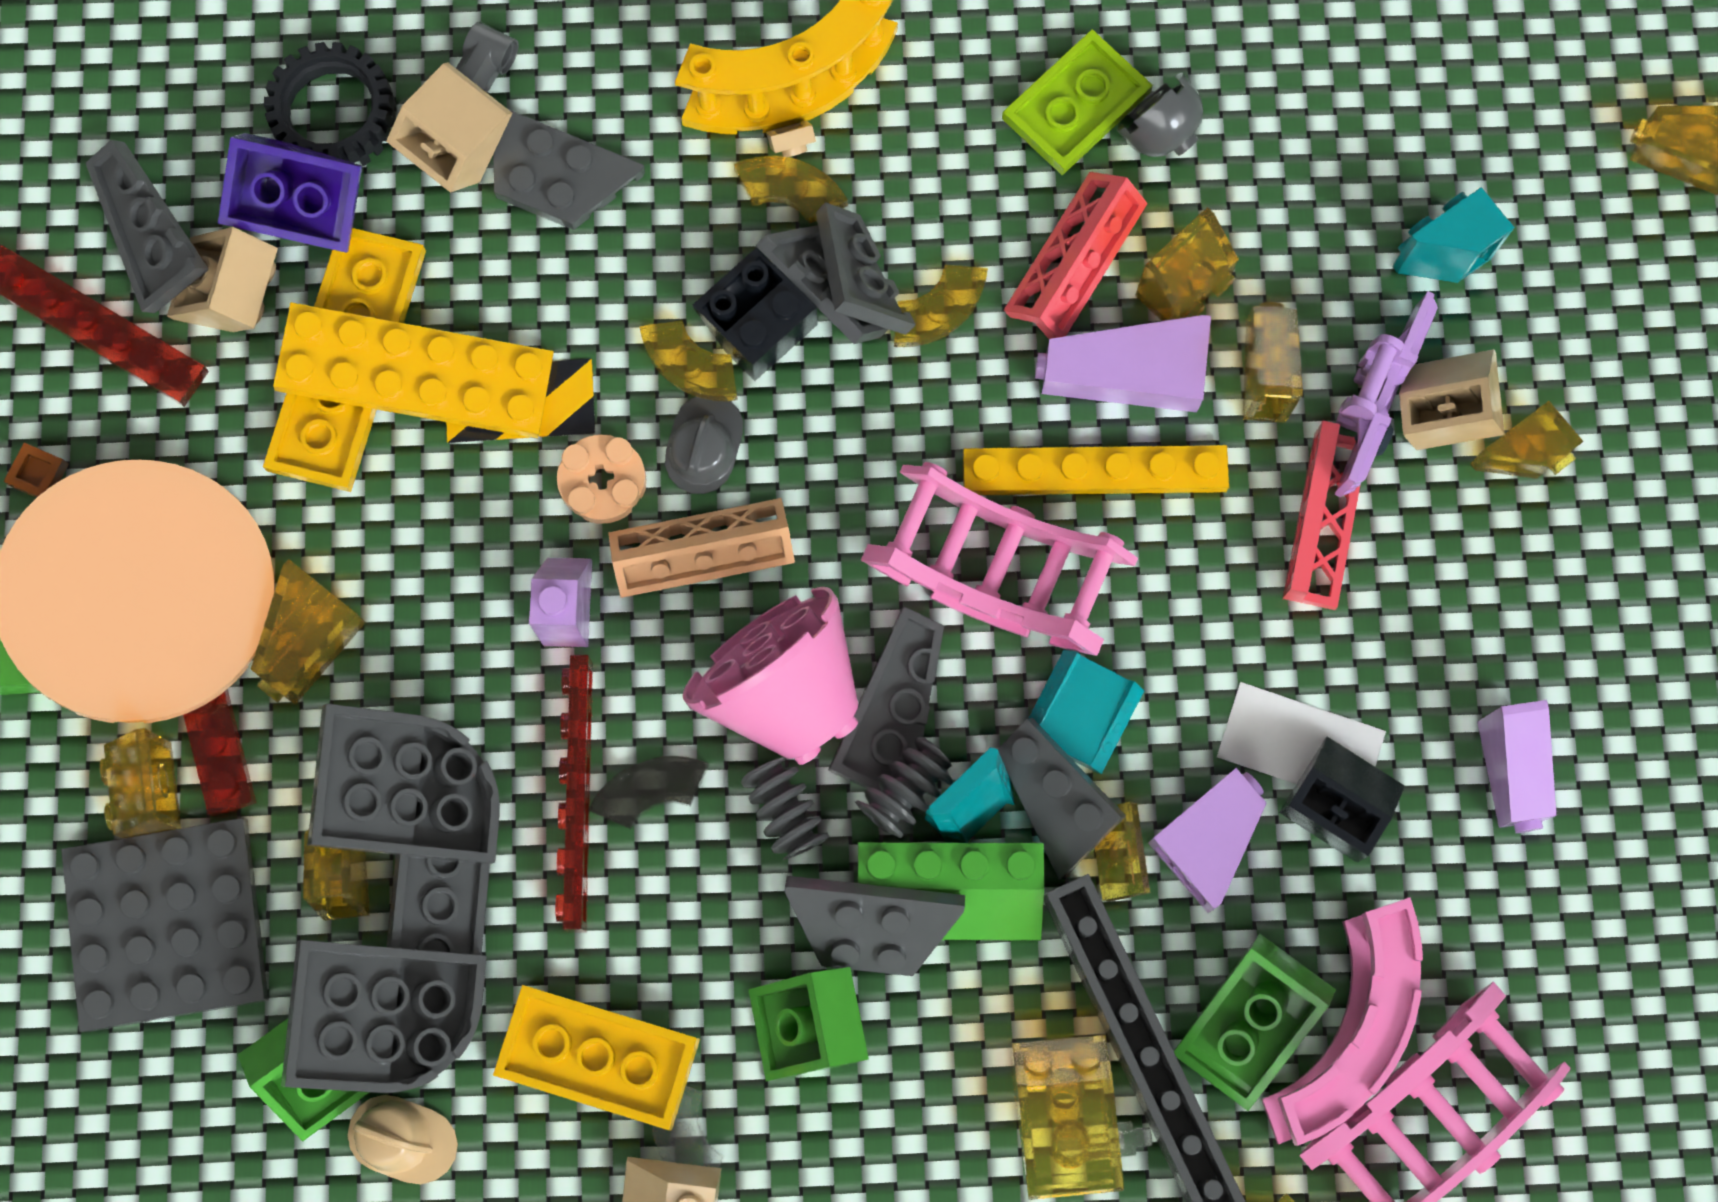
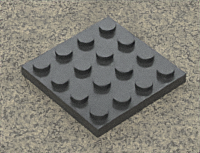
(164, 925)

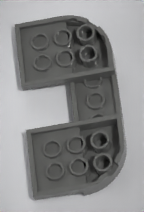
(412, 1007)

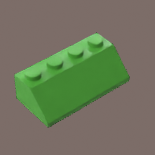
(998, 880)

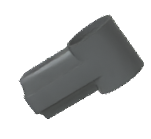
(487, 55)

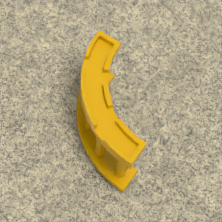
(786, 79)

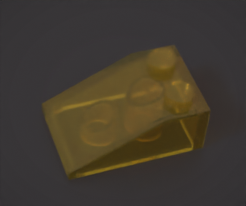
(1067, 1117)

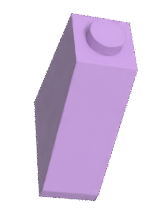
(561, 602)
(1520, 764)
(1211, 837)

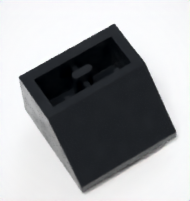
(756, 313)
(1343, 800)

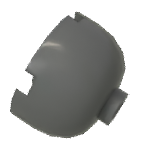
(1165, 120)

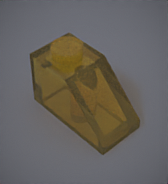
(1532, 447)

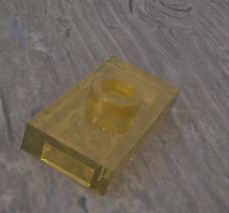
(1122, 858)

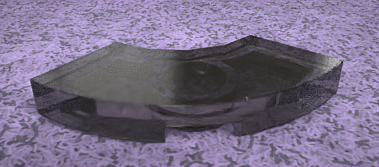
(649, 785)

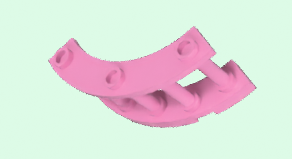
(984, 601)
(1373, 1031)
(1415, 1079)

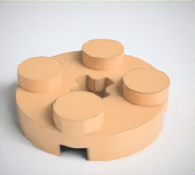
(585, 498)

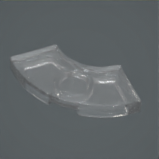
(686, 1140)

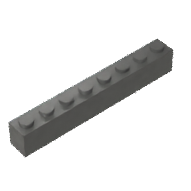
(1140, 1044)

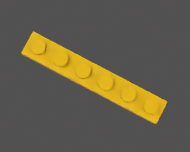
(1096, 470)

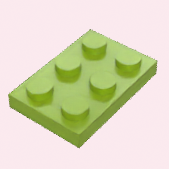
(1077, 102)

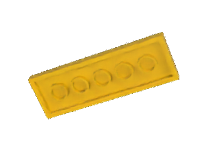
(413, 370)
(326, 438)

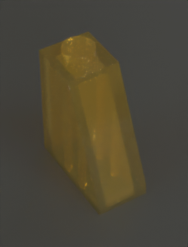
(1680, 144)
(1271, 363)
(301, 635)

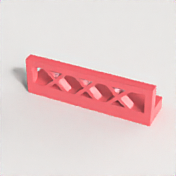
(1084, 254)
(1310, 522)

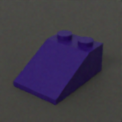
(289, 192)

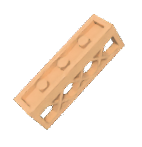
(701, 552)

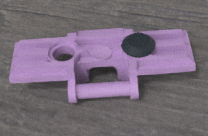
(1380, 374)

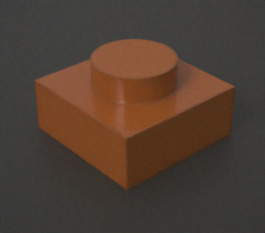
(35, 470)

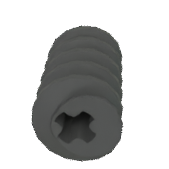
(907, 787)
(783, 808)

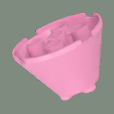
(783, 679)

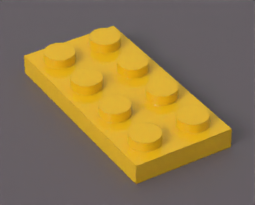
(596, 1057)

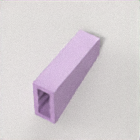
(1131, 365)

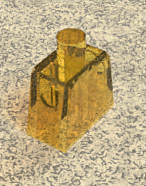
(335, 882)

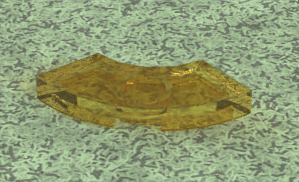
(790, 183)
(944, 306)
(686, 364)

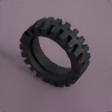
(332, 61)

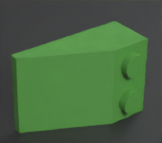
(1254, 1022)

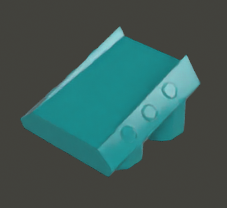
(1086, 709)
(972, 799)

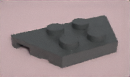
(557, 172)
(872, 924)

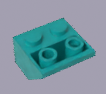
(1456, 240)

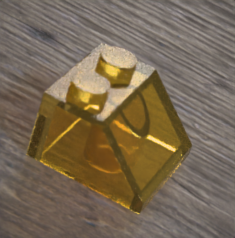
(1188, 270)
(140, 785)

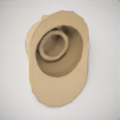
(402, 1139)

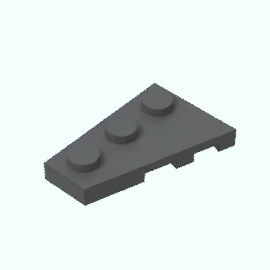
(801, 259)
(853, 271)
(1058, 797)

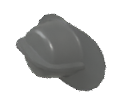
(703, 445)

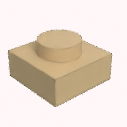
(791, 138)

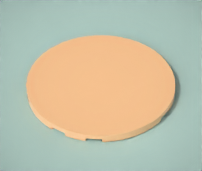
(134, 591)

